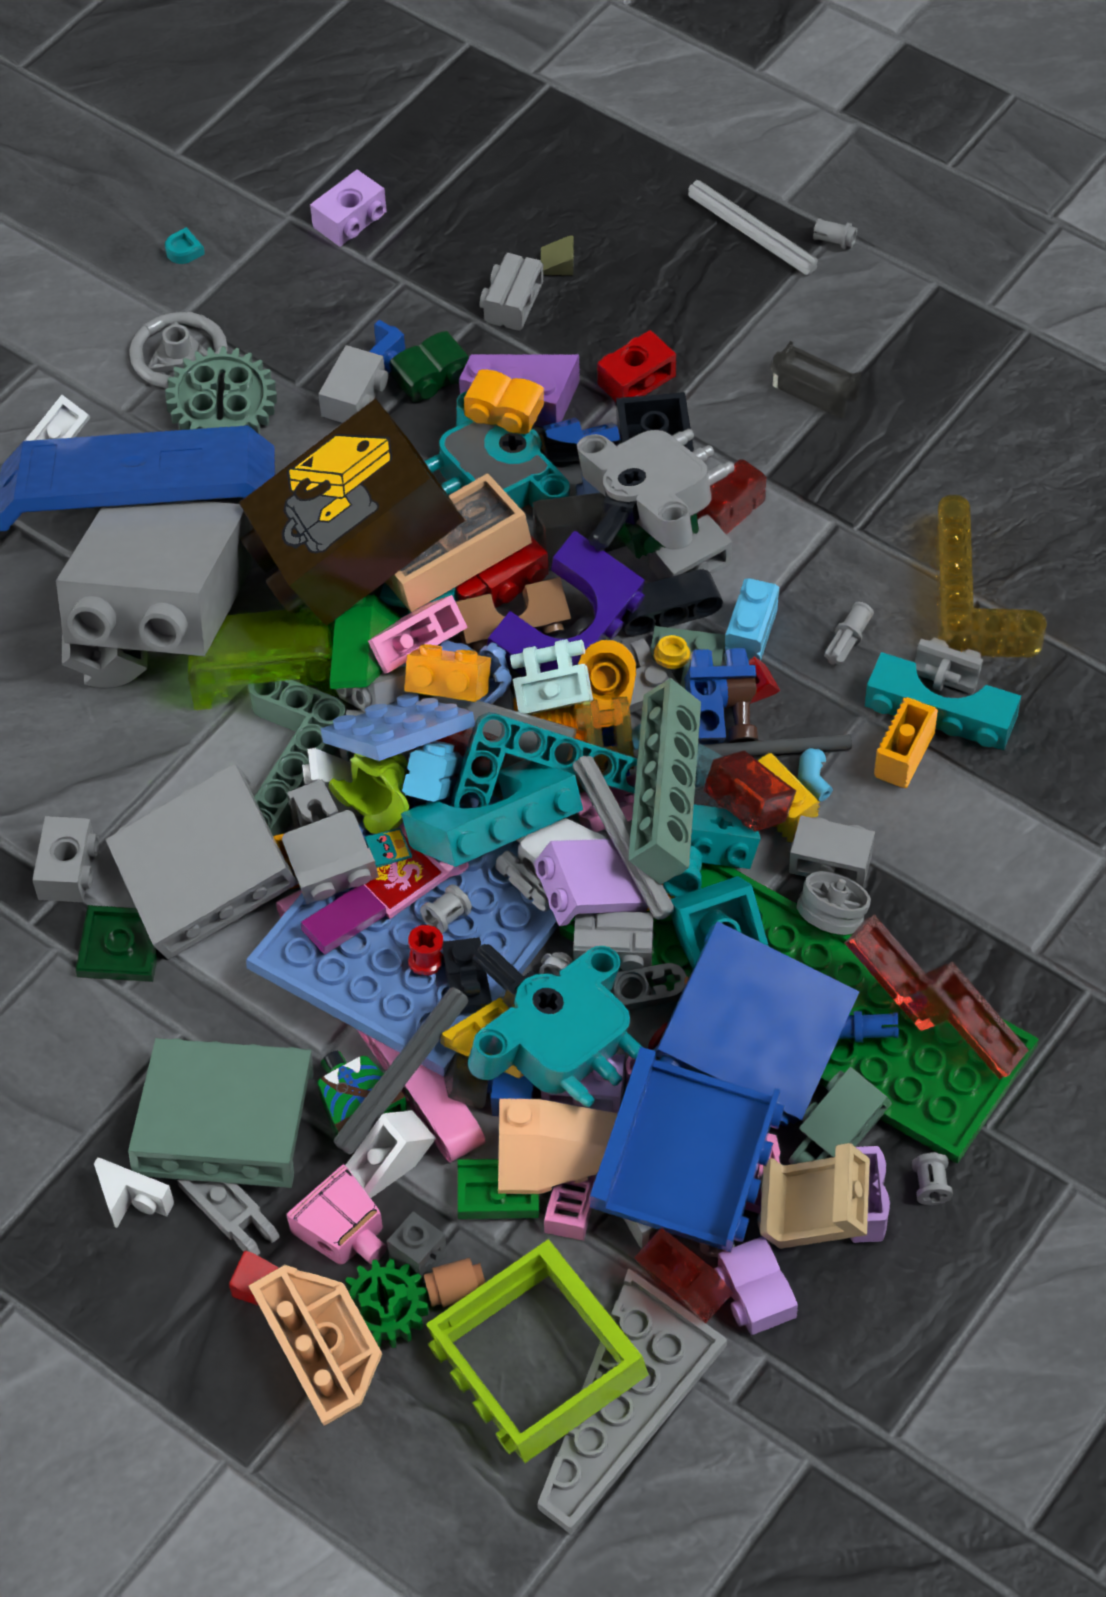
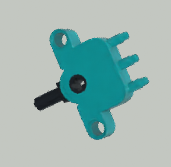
(555, 1024)

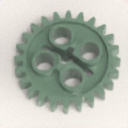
(189, 394)

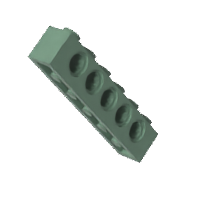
(665, 782)

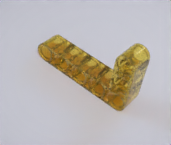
(959, 623)

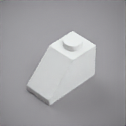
(390, 1150)

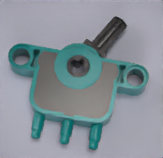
(513, 460)

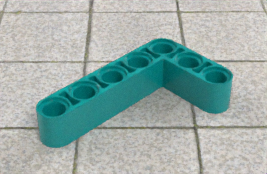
(542, 753)

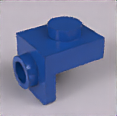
(388, 342)

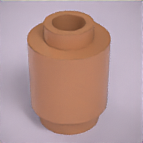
(453, 1282)

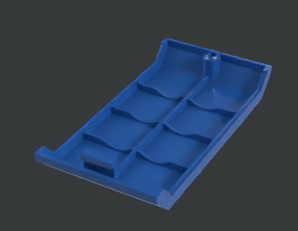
(133, 470)

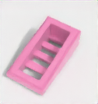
(567, 1225)

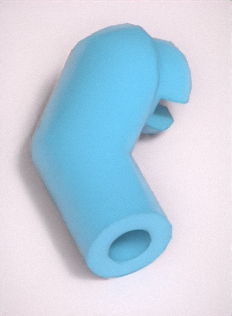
(810, 776)

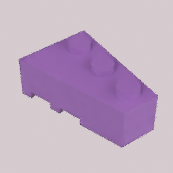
(554, 373)

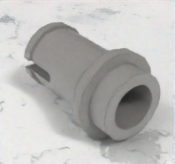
(835, 233)

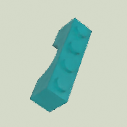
(981, 717)

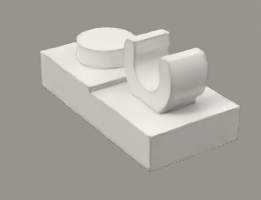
(61, 421)

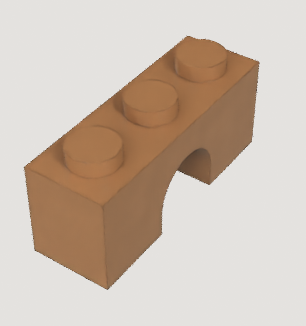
(544, 610)

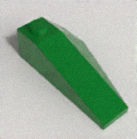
(352, 657)

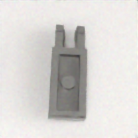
(230, 1210)

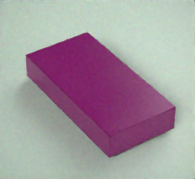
(343, 918)

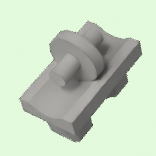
(948, 666)

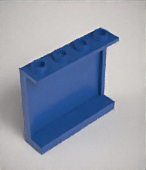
(757, 1020)
(686, 1152)

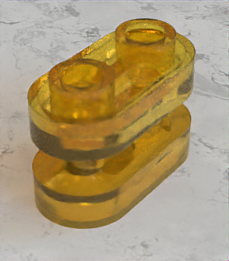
(590, 719)

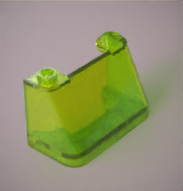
(263, 650)

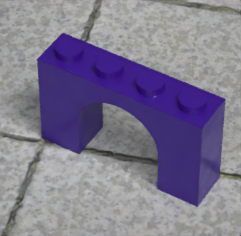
(596, 574)

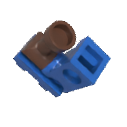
(723, 688)

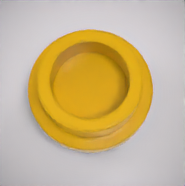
(672, 652)

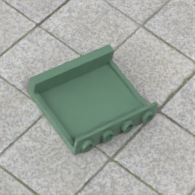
(220, 1112)

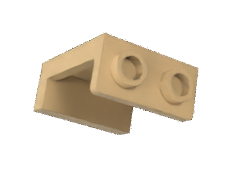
(815, 1199)

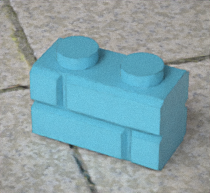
(753, 617)
(432, 771)

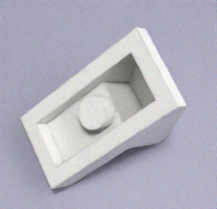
(126, 1187)

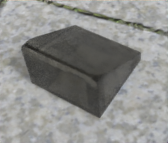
(463, 1085)

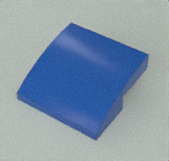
(571, 431)

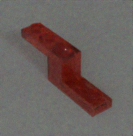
(937, 996)

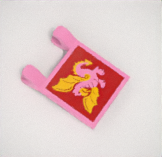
(409, 879)

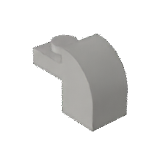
(104, 665)

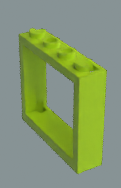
(498, 1293)

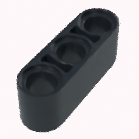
(674, 602)

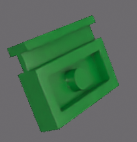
(480, 1198)

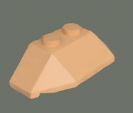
(320, 1337)

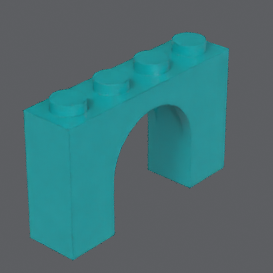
(531, 800)

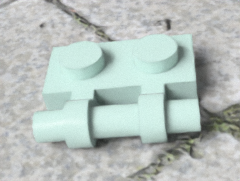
(554, 688)

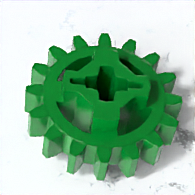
(402, 1299)

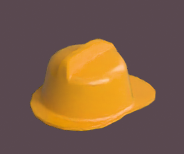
(610, 672)

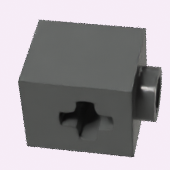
(417, 1245)

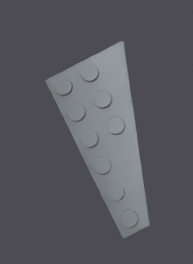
(597, 1451)

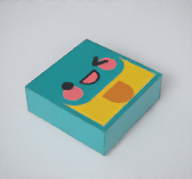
(388, 847)

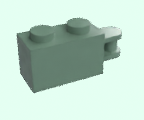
(841, 1116)

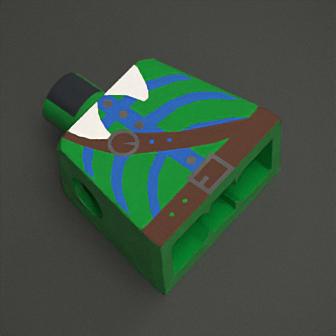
(347, 1087)

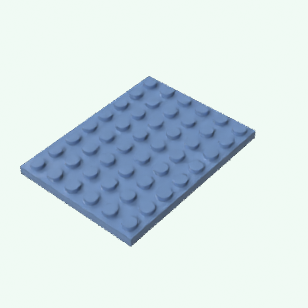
(369, 974)

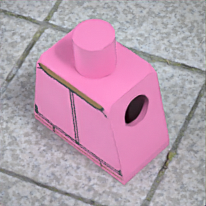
(339, 1219)

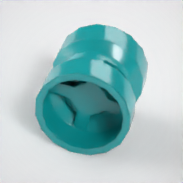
(689, 880)

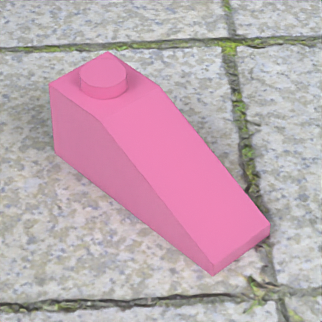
(426, 625)

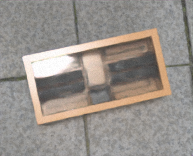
(490, 533)

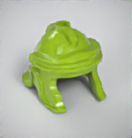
(375, 791)

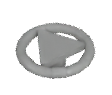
(174, 346)

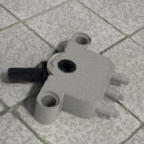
(649, 484)

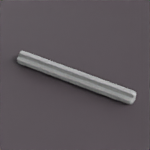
(752, 227)
(620, 834)

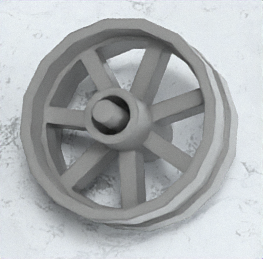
(833, 902)

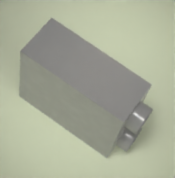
(155, 576)

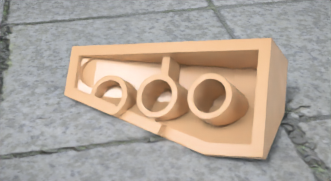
(549, 1144)

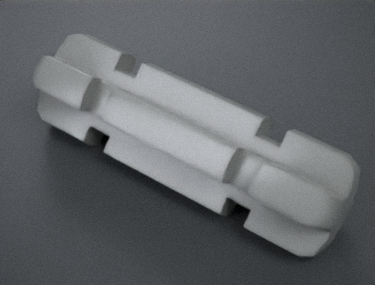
(523, 879)

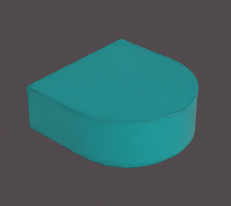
(183, 247)

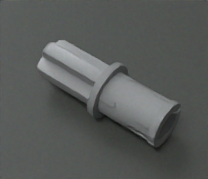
(848, 633)

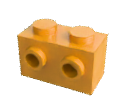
(447, 673)

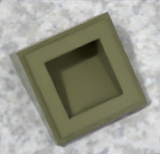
(558, 257)

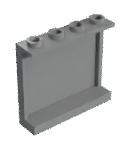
(200, 861)

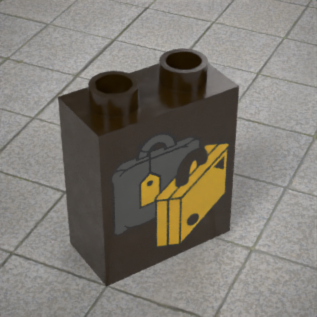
(346, 515)

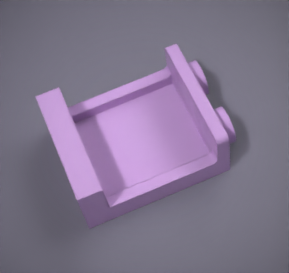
(586, 879)

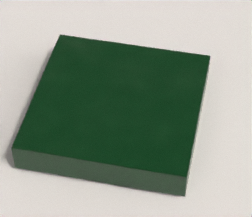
(115, 946)

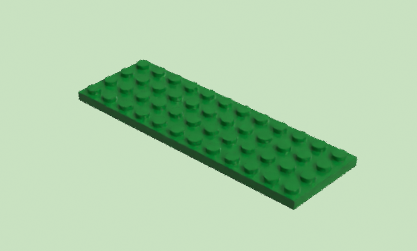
(930, 1075)

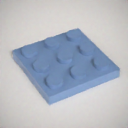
(397, 726)

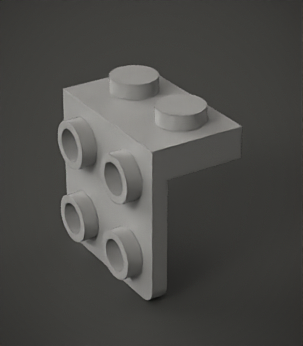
(329, 856)

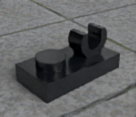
(465, 973)

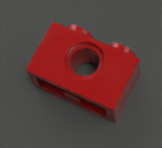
(637, 367)

